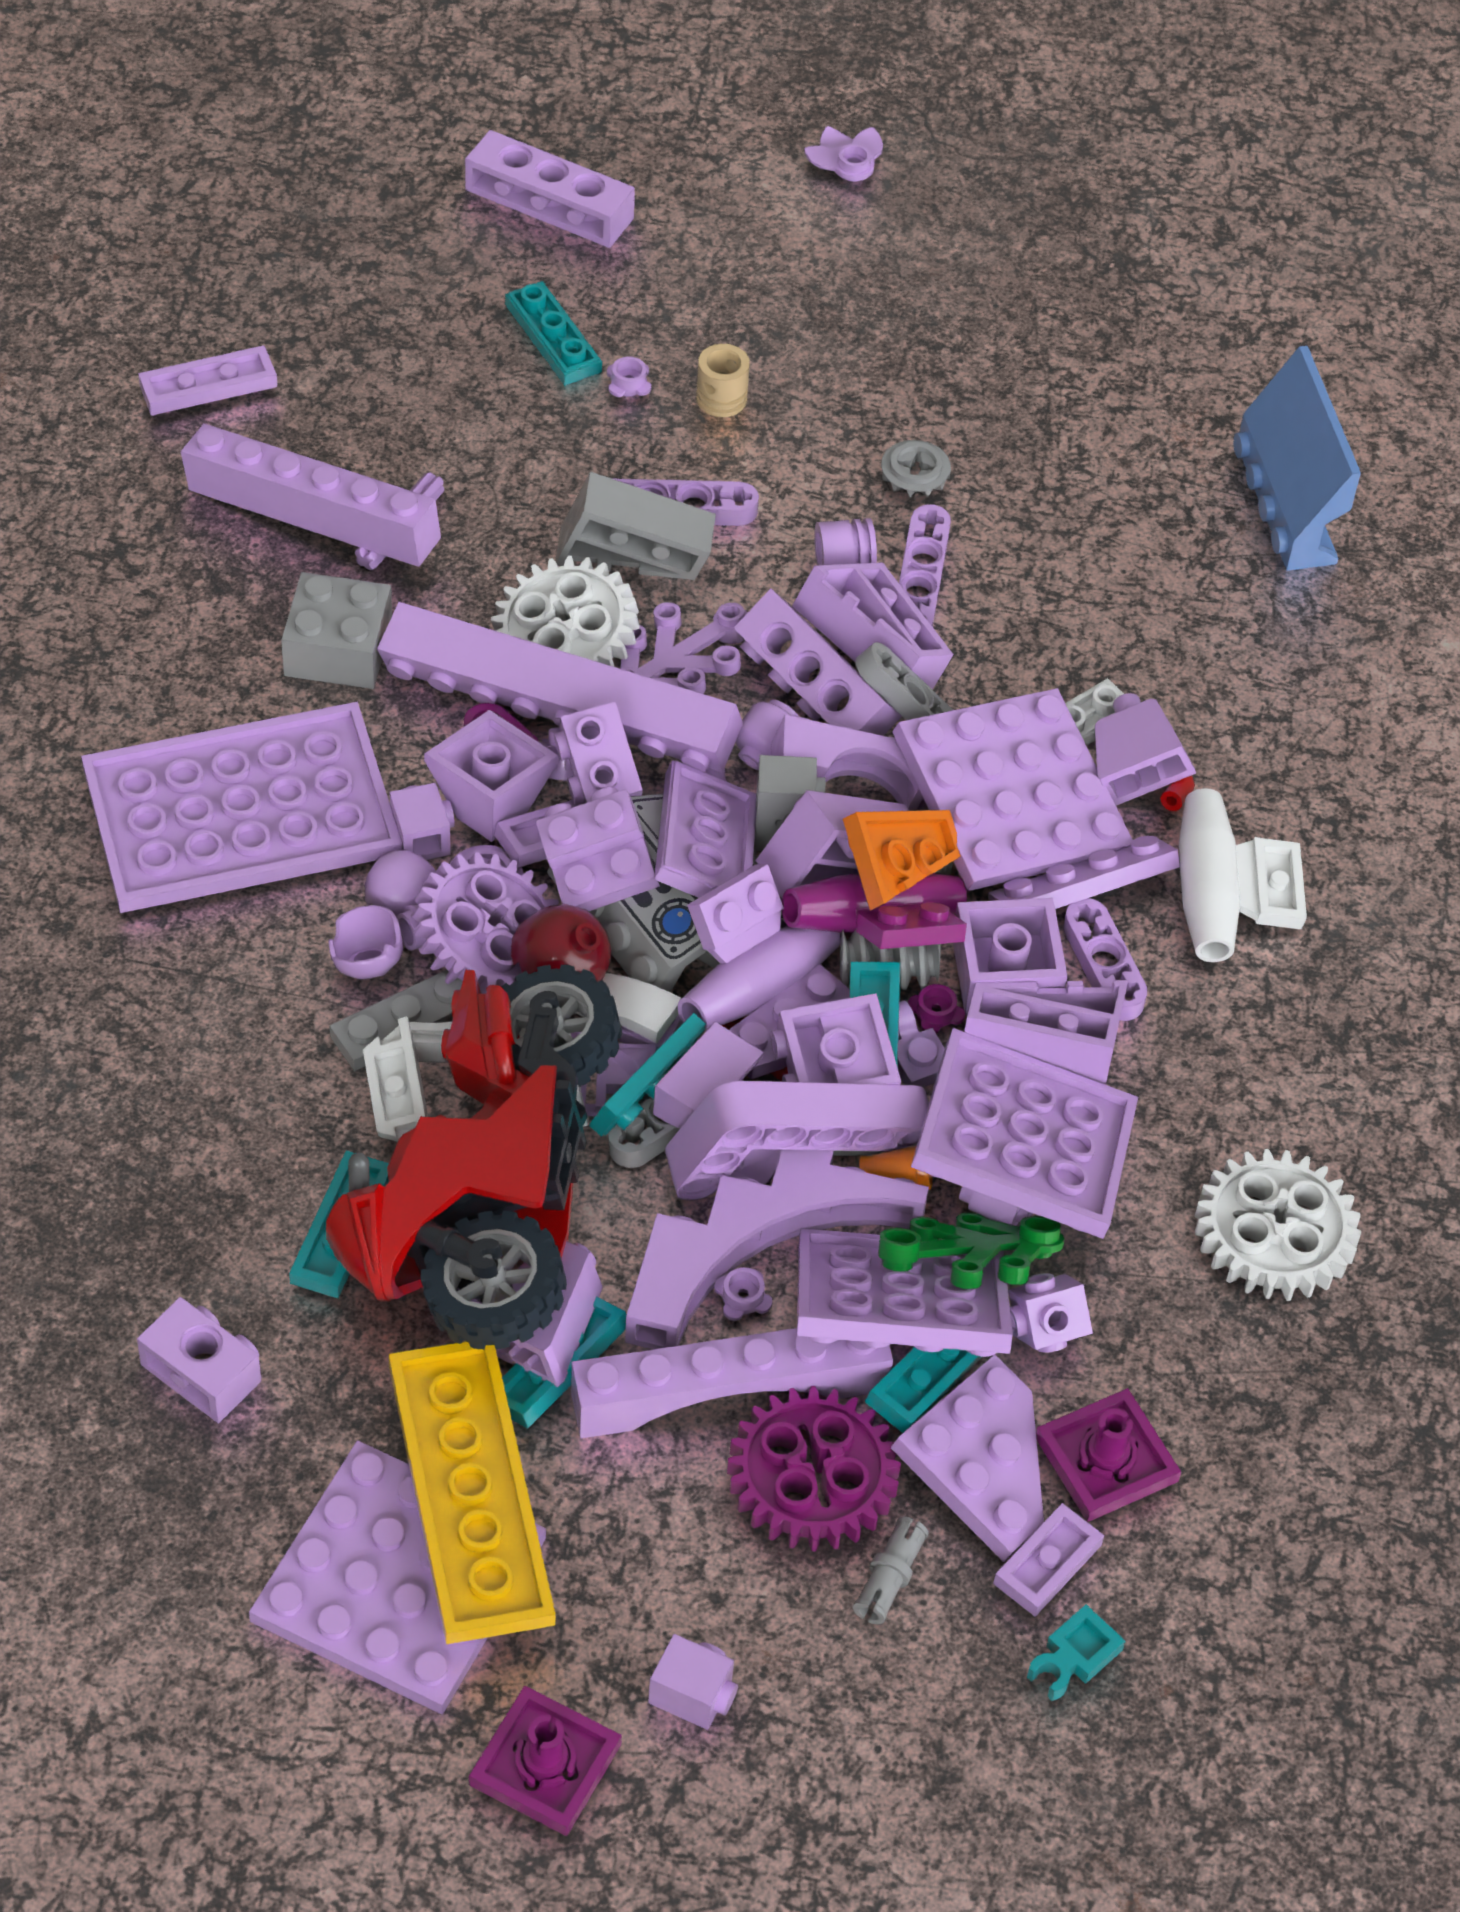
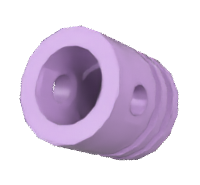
(845, 542)

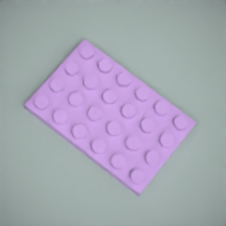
(240, 806)

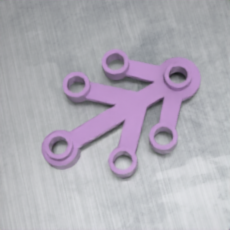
(682, 656)

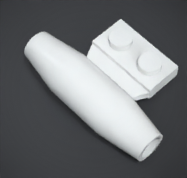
(1225, 878)

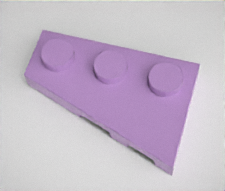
(814, 988)

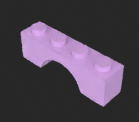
(852, 753)

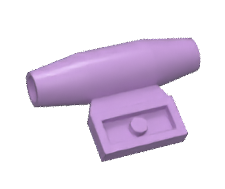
(756, 957)

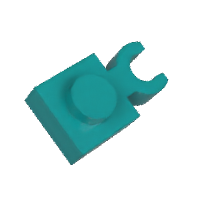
(1078, 1648)

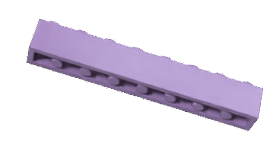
(556, 683)

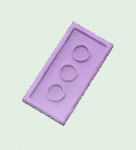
(703, 830)

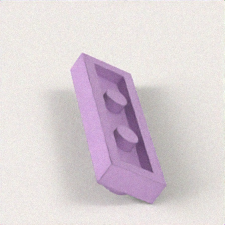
(207, 380)

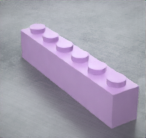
(311, 494)

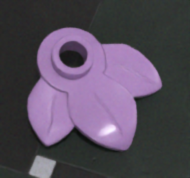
(846, 156)

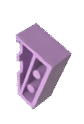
(867, 606)
(814, 839)
(1058, 1026)

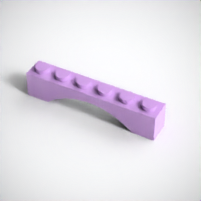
(636, 1387)

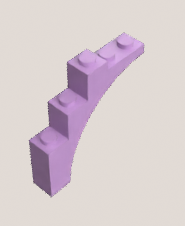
(746, 1219)

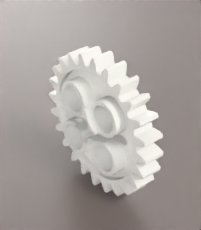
(569, 621)
(1277, 1224)

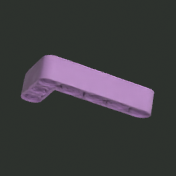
(789, 1117)

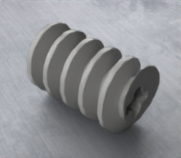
(914, 961)

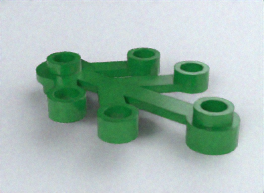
(1034, 1239)

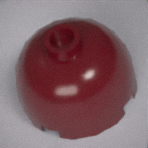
(562, 937)

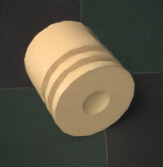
(721, 382)

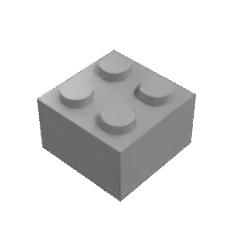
(336, 630)

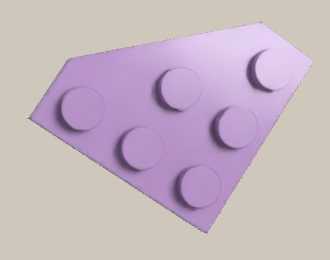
(982, 1456)

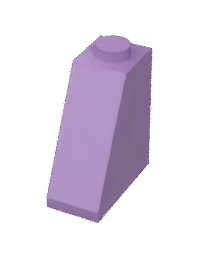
(553, 1347)

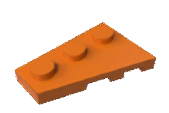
(899, 849)

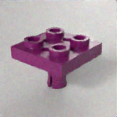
(1112, 1440)
(553, 1742)

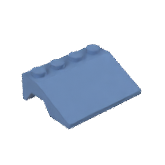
(1298, 462)

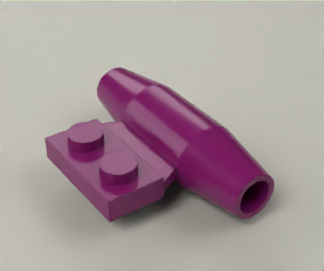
(910, 919)

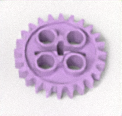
(485, 922)

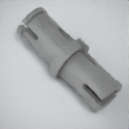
(890, 1570)

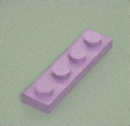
(1099, 874)

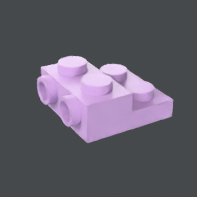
(597, 850)
(836, 1043)

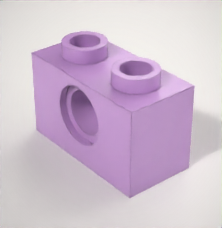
(211, 1383)

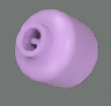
(759, 730)

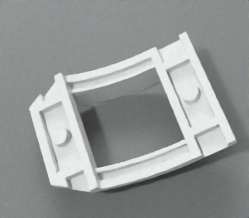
(396, 1074)

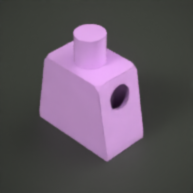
(1138, 749)

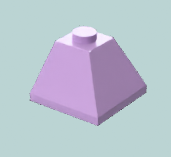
(490, 771)

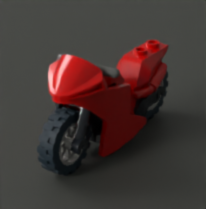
(489, 1181)

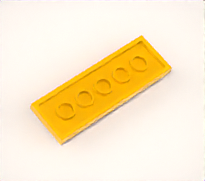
(471, 1492)

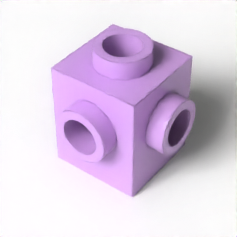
(1049, 1312)

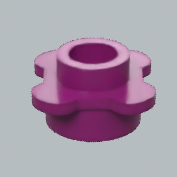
(936, 997)

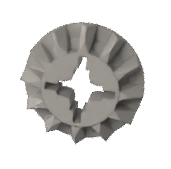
(902, 457)

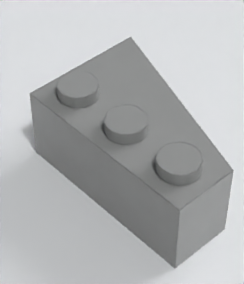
(635, 529)

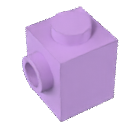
(423, 820)
(693, 1681)

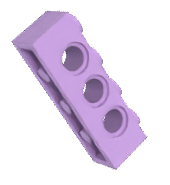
(549, 188)
(774, 623)

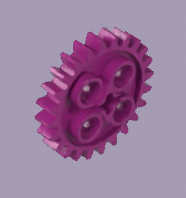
(767, 1476)

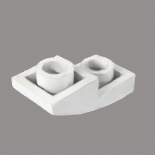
(642, 1006)

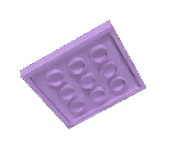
(1014, 786)
(1026, 1133)
(855, 1298)
(364, 1585)

